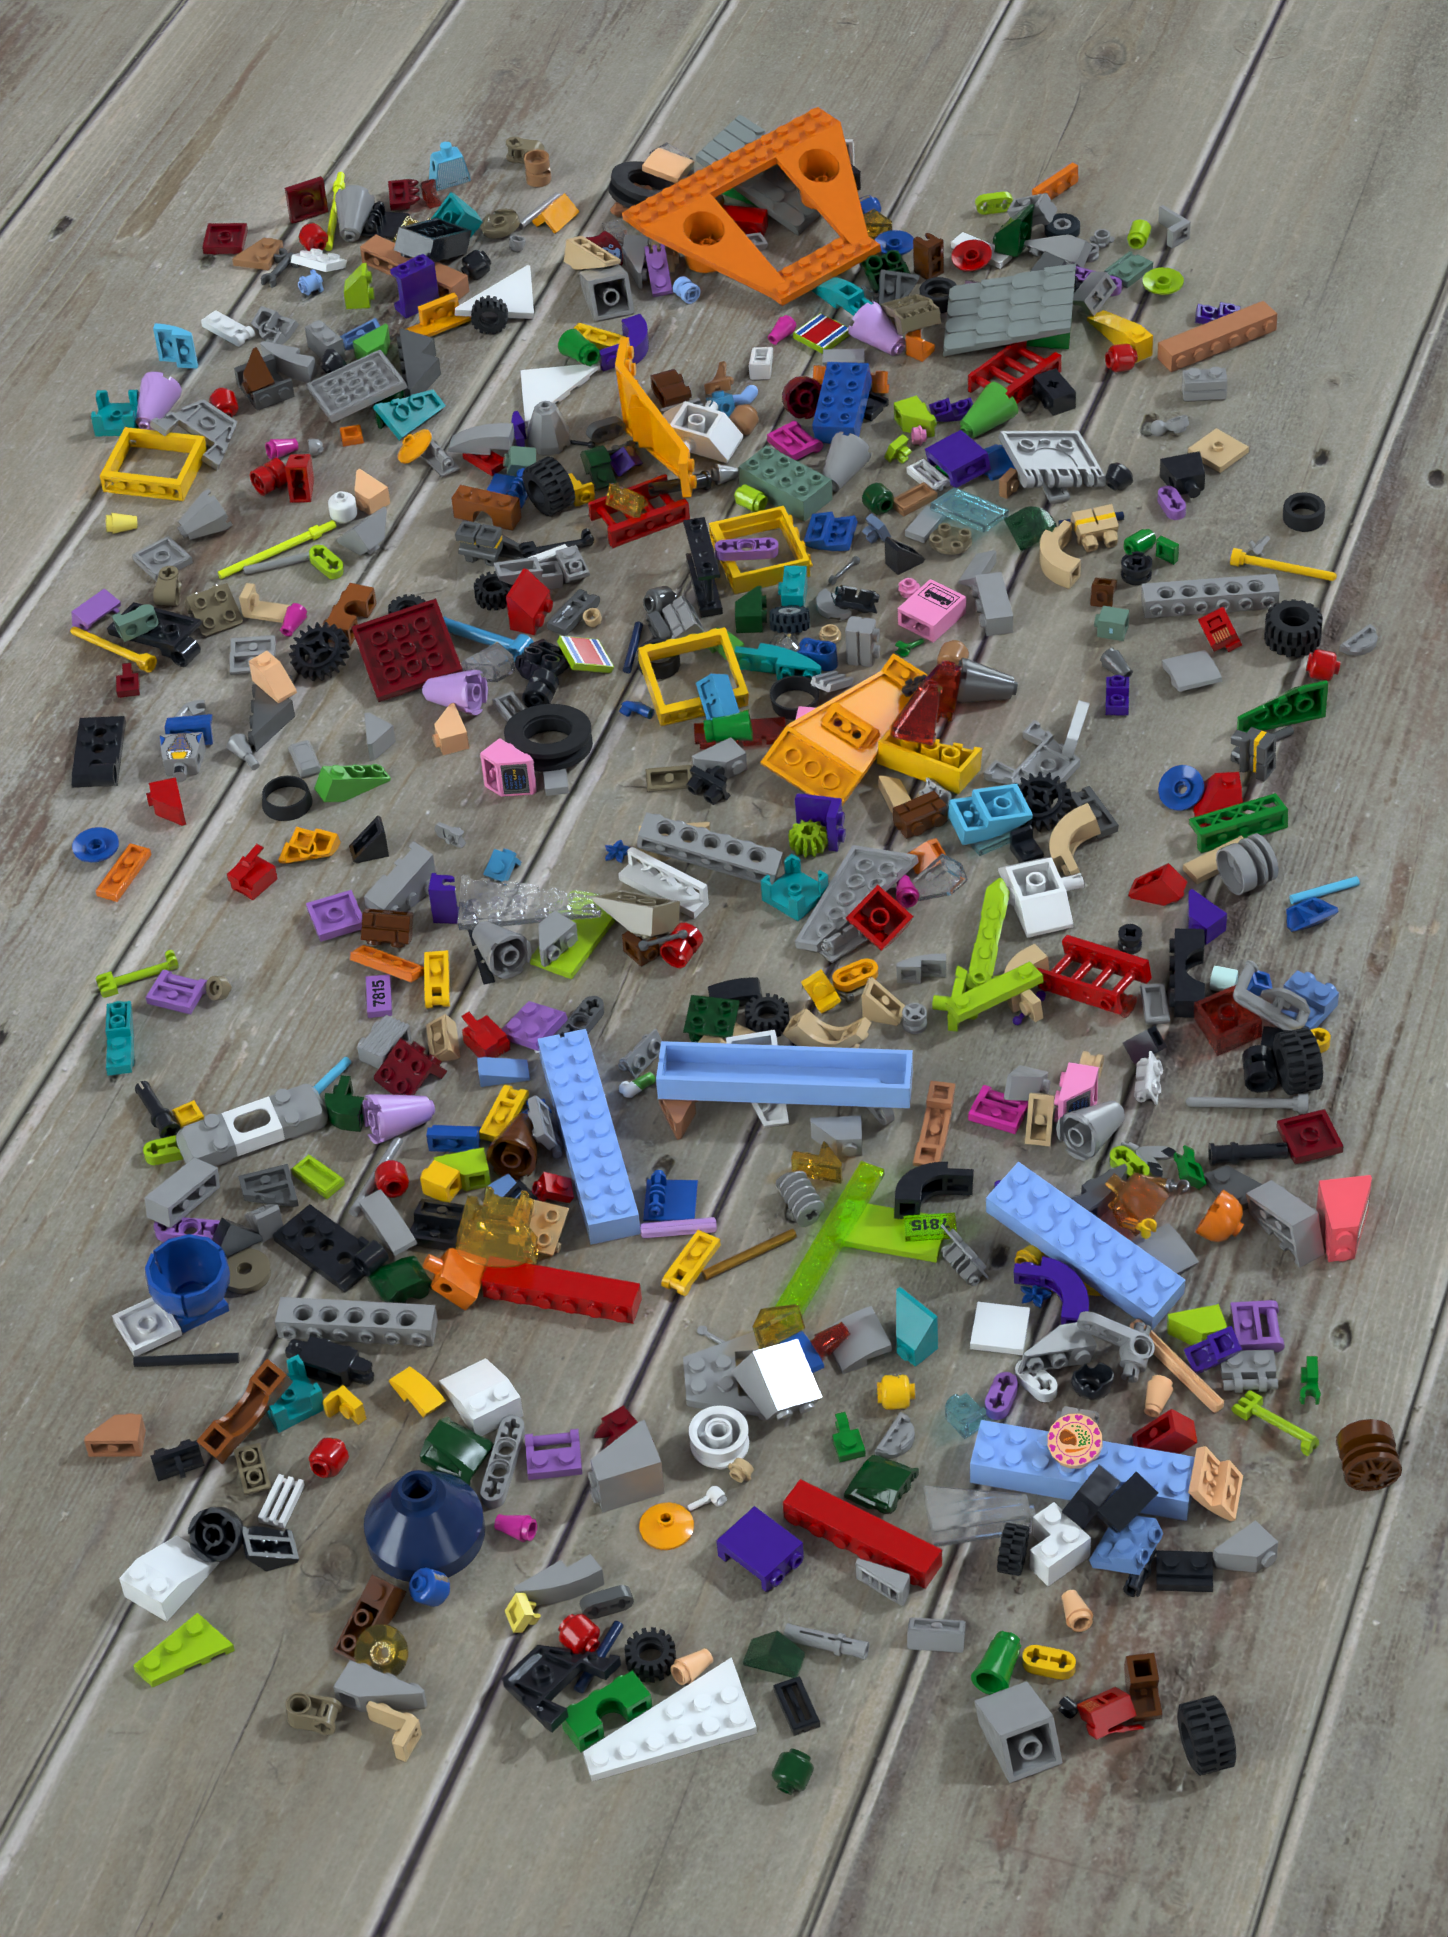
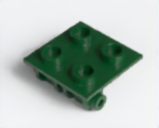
(710, 1017)

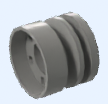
(1247, 864)

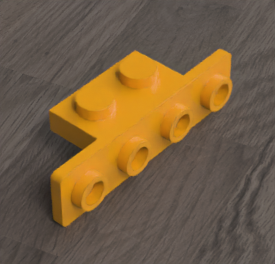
(438, 316)

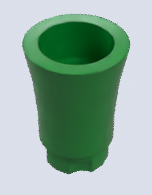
(577, 347)
(736, 726)
(997, 1664)

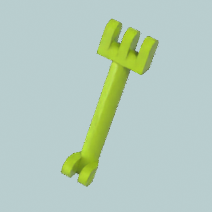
(108, 984)
(1252, 1404)

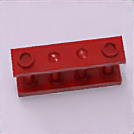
(1020, 387)
(648, 523)
(1100, 957)

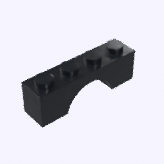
(1188, 952)

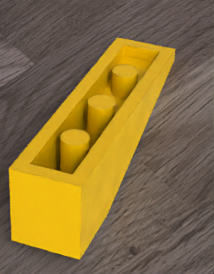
(1123, 331)

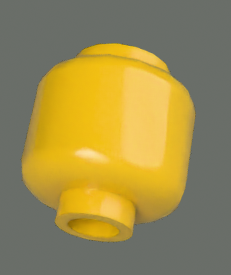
(895, 1392)

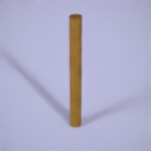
(749, 1254)

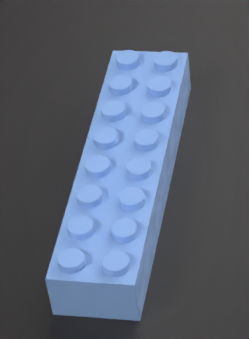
(1086, 1245)
(1022, 1462)

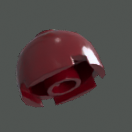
(801, 396)

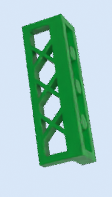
(1220, 832)

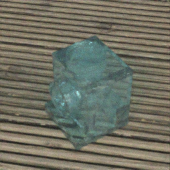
(964, 1414)

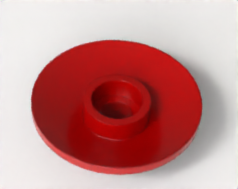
(971, 255)

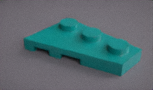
(409, 413)

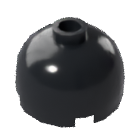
(215, 1534)

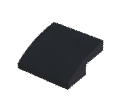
(437, 1224)

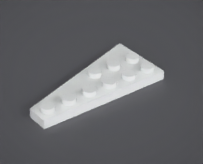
(690, 1720)

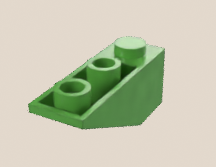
(344, 782)

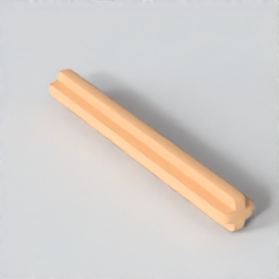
(1184, 1373)

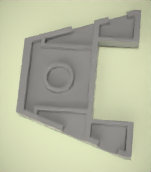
(202, 420)
(1043, 759)
(711, 1379)

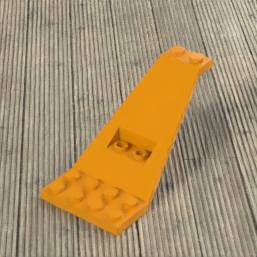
(647, 423)
(826, 757)

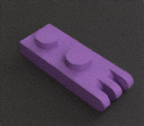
(658, 271)

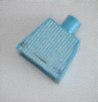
(448, 167)

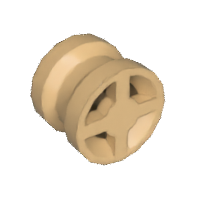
(1091, 1060)

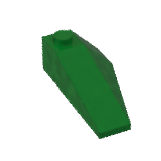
(1291, 707)

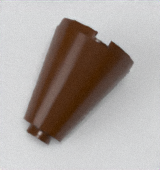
(514, 1149)

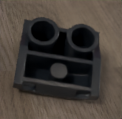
(541, 656)

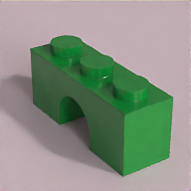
(622, 1696)

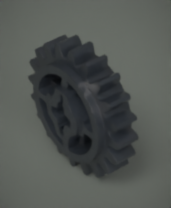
(323, 657)
(1041, 794)

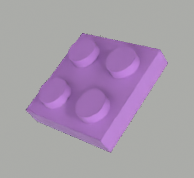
(335, 915)
(532, 1023)

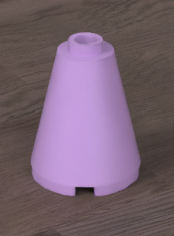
(876, 329)
(156, 398)
(463, 689)
(395, 1114)

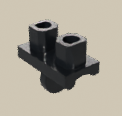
(711, 780)
(177, 1460)

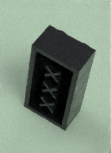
(432, 238)

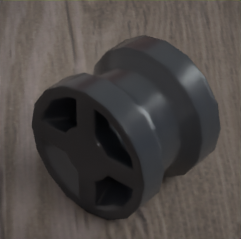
(1130, 938)

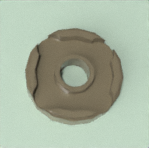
(500, 224)
(256, 1278)

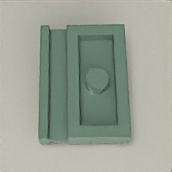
(1130, 268)

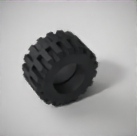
(548, 486)
(1293, 628)
(1298, 1061)
(1206, 1735)

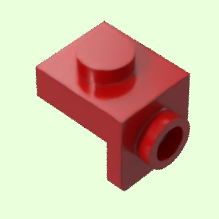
(553, 1187)

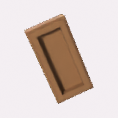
(914, 499)

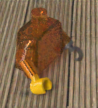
(1139, 1200)

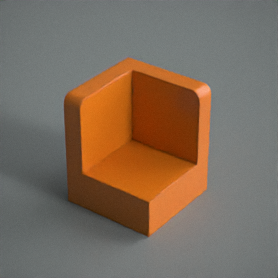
(918, 347)
(926, 854)

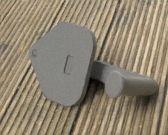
(1278, 997)

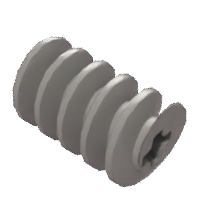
(800, 1197)

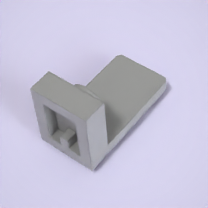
(1178, 227)

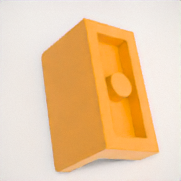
(557, 213)

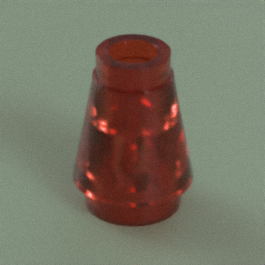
(830, 1339)

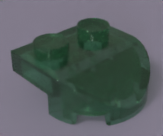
(1028, 525)

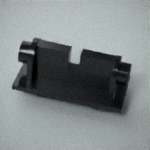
(846, 597)

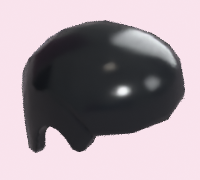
(1093, 1382)

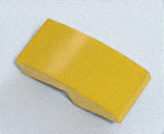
(419, 1391)

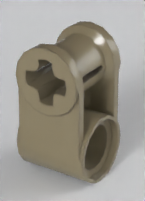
(519, 147)
(167, 587)
(314, 1713)

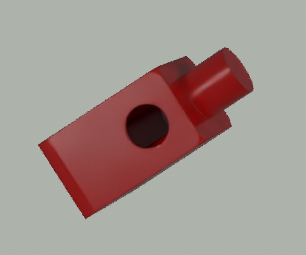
(298, 471)

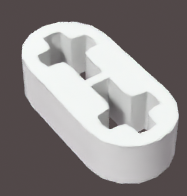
(1033, 1384)

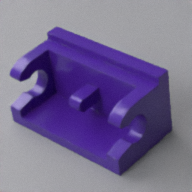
(443, 899)

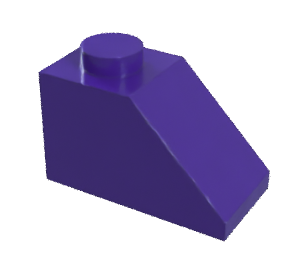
(1206, 916)

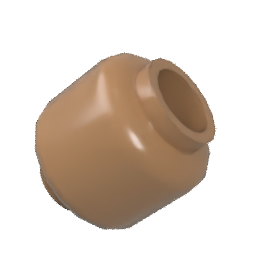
(744, 418)
(953, 652)

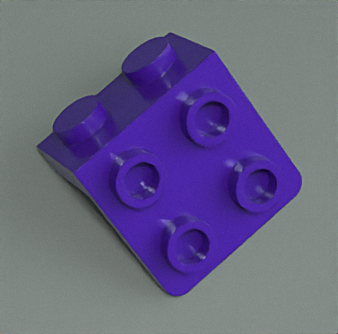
(827, 811)

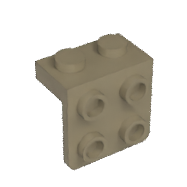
(215, 609)

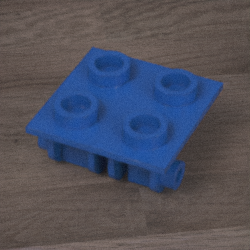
(509, 486)
(669, 1198)

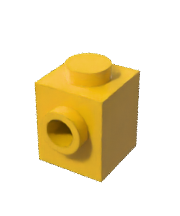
(440, 1181)

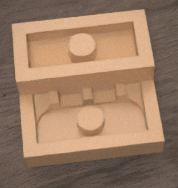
(667, 165)
(1215, 1484)

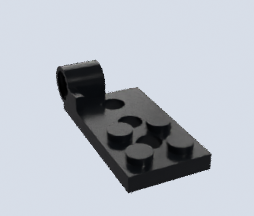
(169, 635)
(100, 768)
(364, 1255)

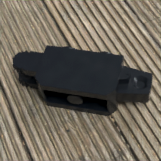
(331, 1362)

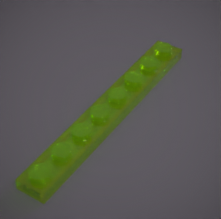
(832, 1236)

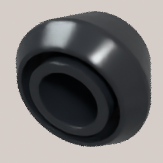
(332, 361)
(1118, 476)

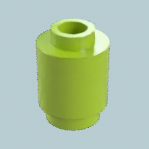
(1138, 234)
(750, 498)

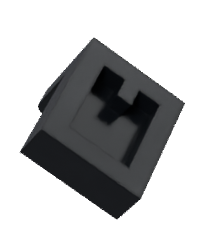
(1024, 846)

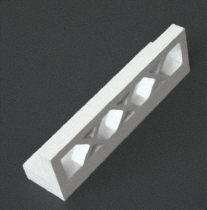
(648, 880)

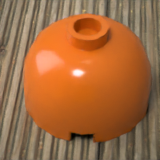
(1221, 1219)

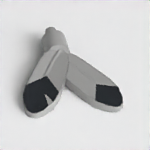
(1149, 1154)

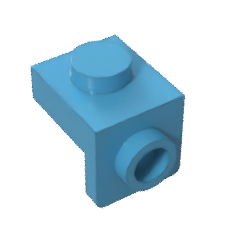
(724, 401)
(501, 865)

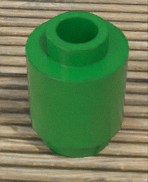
(1140, 541)

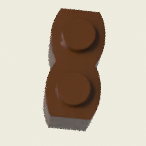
(670, 388)

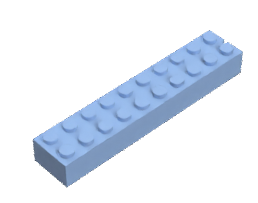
(785, 1074)
(589, 1137)

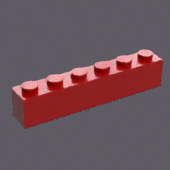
(564, 1291)
(861, 1533)

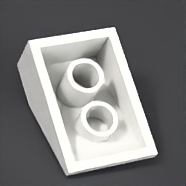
(482, 1396)
(165, 1577)

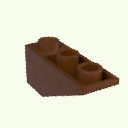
(375, 1607)

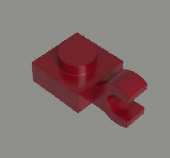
(128, 683)

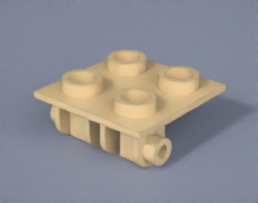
(547, 1224)

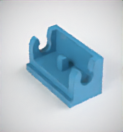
(717, 696)

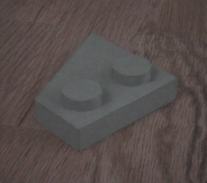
(895, 285)
(1232, 1182)
(269, 1186)

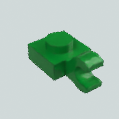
(1189, 1169)
(1310, 1376)
(847, 1442)

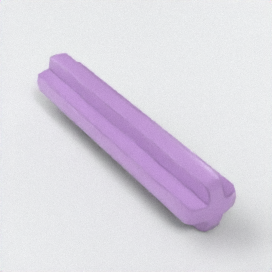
(678, 1227)

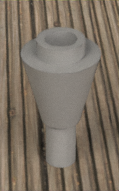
(723, 473)
(240, 747)

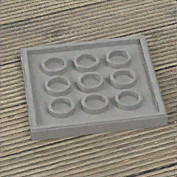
(356, 386)

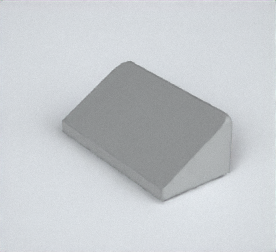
(981, 564)
(936, 1634)

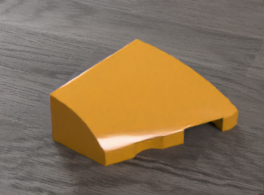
(309, 845)

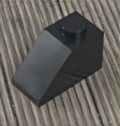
(1091, 1496)

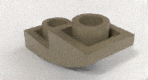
(252, 1469)

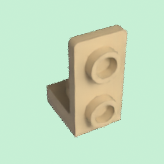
(261, 610)
(405, 1723)

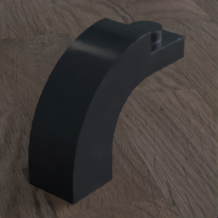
(927, 1182)

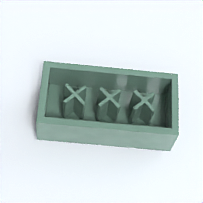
(786, 482)

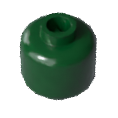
(878, 498)
(792, 1771)

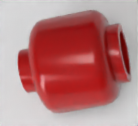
(313, 236)
(1121, 357)
(225, 401)
(1322, 665)
(391, 1178)
(328, 1457)
(579, 1634)

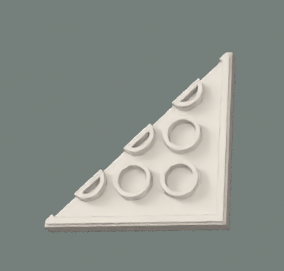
(513, 290)
(552, 384)

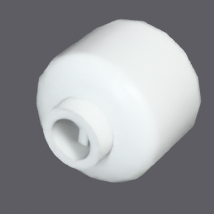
(342, 507)

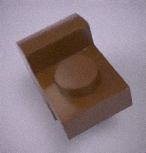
(1142, 1686)

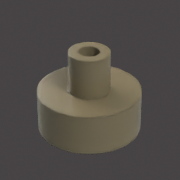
(218, 988)

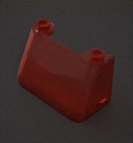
(931, 700)

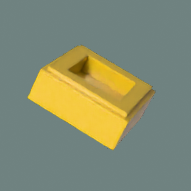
(187, 1114)

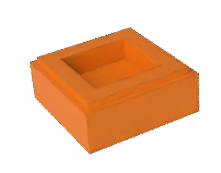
(351, 435)

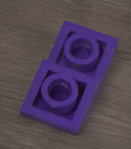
(1207, 313)
(948, 412)
(1117, 695)

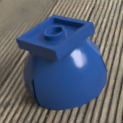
(189, 1279)

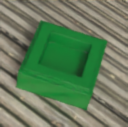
(1167, 549)

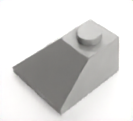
(366, 534)

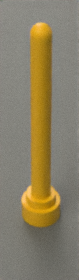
(1239, 557)
(144, 661)

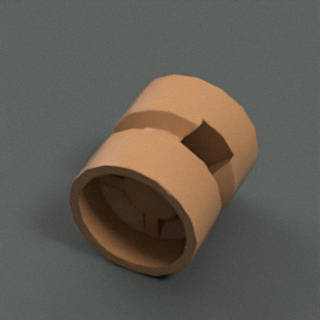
(537, 168)

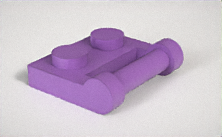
(174, 996)
(1248, 1326)
(553, 1462)

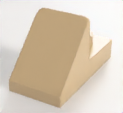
(1040, 1119)

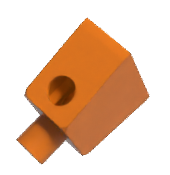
(455, 1277)

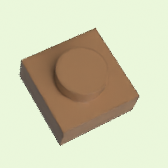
(1008, 483)

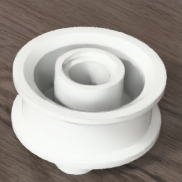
(718, 1436)

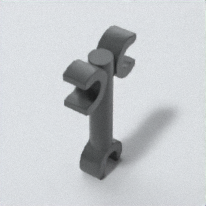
(283, 261)

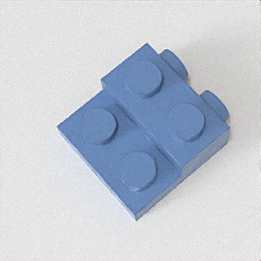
(1320, 998)
(1128, 1549)

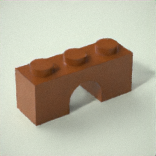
(502, 508)
(353, 603)

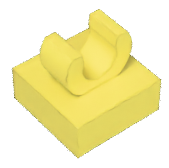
(521, 1613)

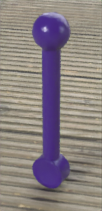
(1017, 1020)

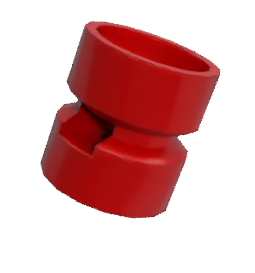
(269, 476)
(680, 951)

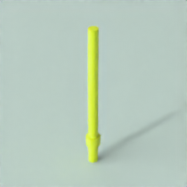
(339, 183)
(313, 533)

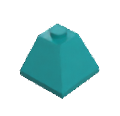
(459, 213)
(914, 1328)

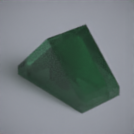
(775, 1654)

